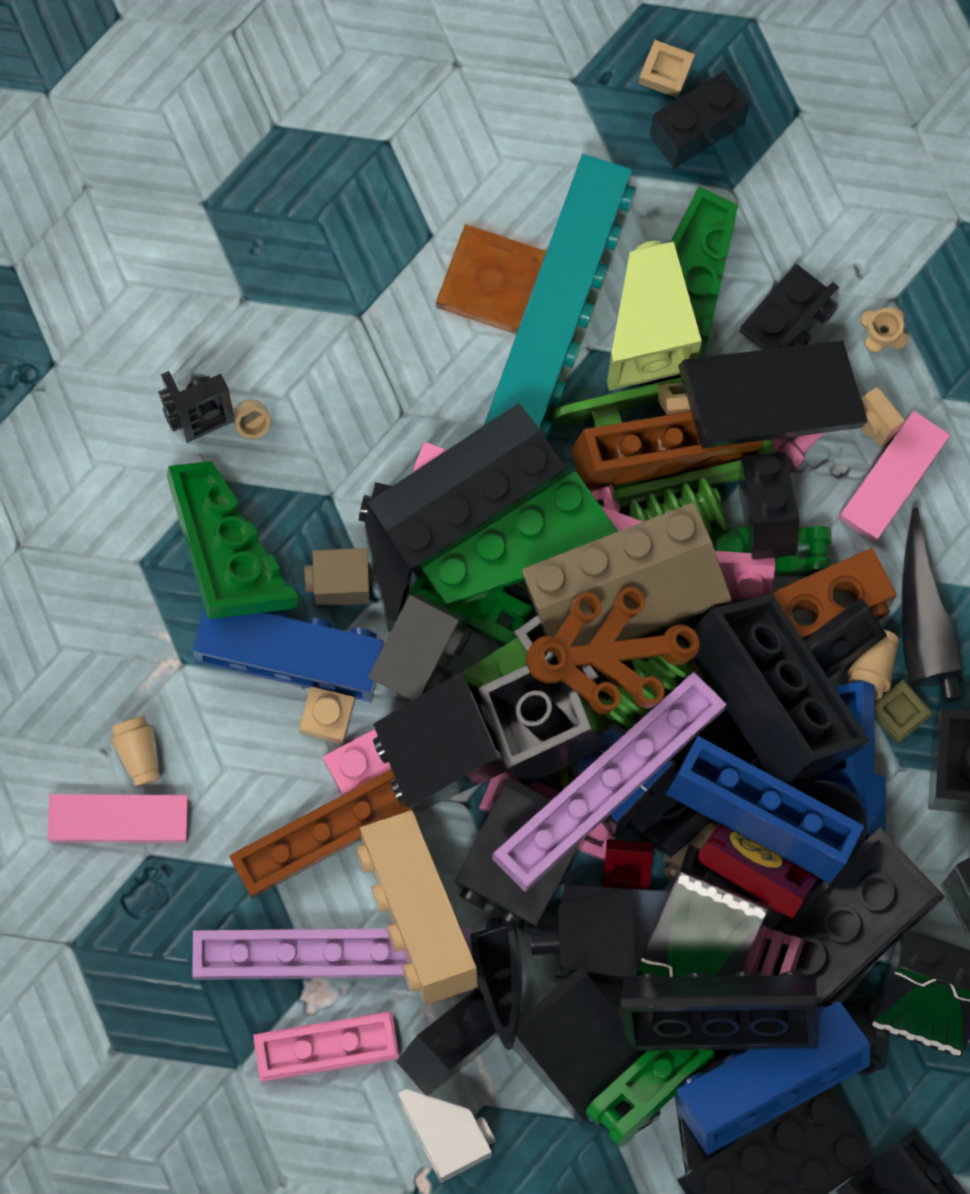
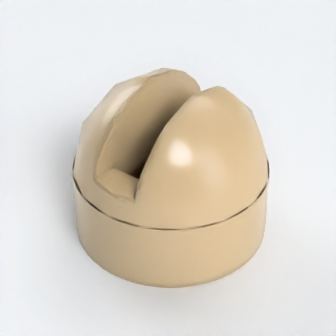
(255, 423)

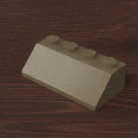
(661, 557)

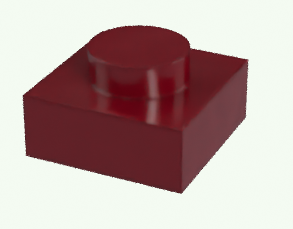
(627, 864)

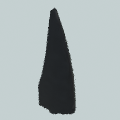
(926, 628)
(500, 975)

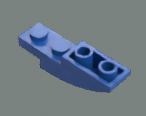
(858, 770)

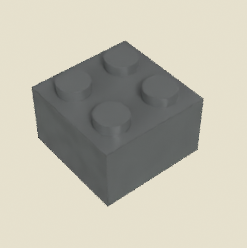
(420, 647)

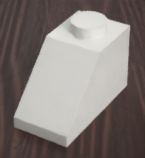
(447, 1133)

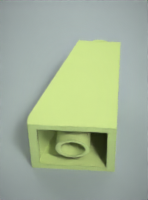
(654, 319)

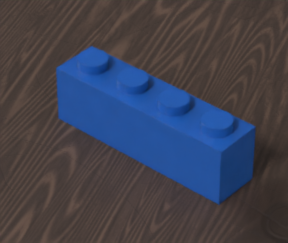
(291, 651)
(764, 810)
(769, 1082)

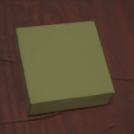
(901, 712)

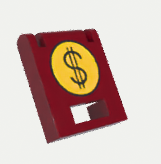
(757, 870)

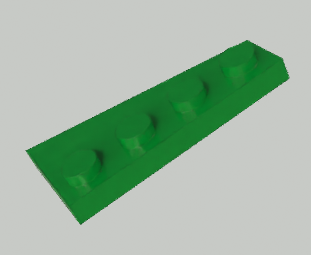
(702, 251)
(535, 531)
(224, 548)

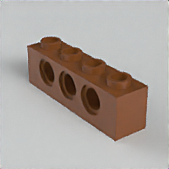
(648, 451)
(858, 575)

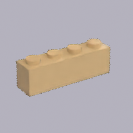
(417, 907)

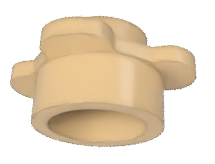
(885, 317)

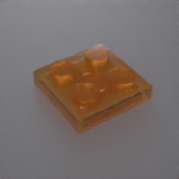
(490, 279)

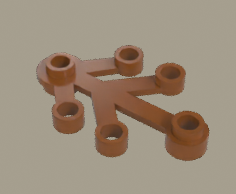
(606, 654)

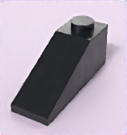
(389, 565)

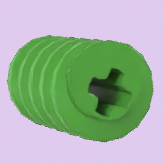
(706, 500)
(626, 712)

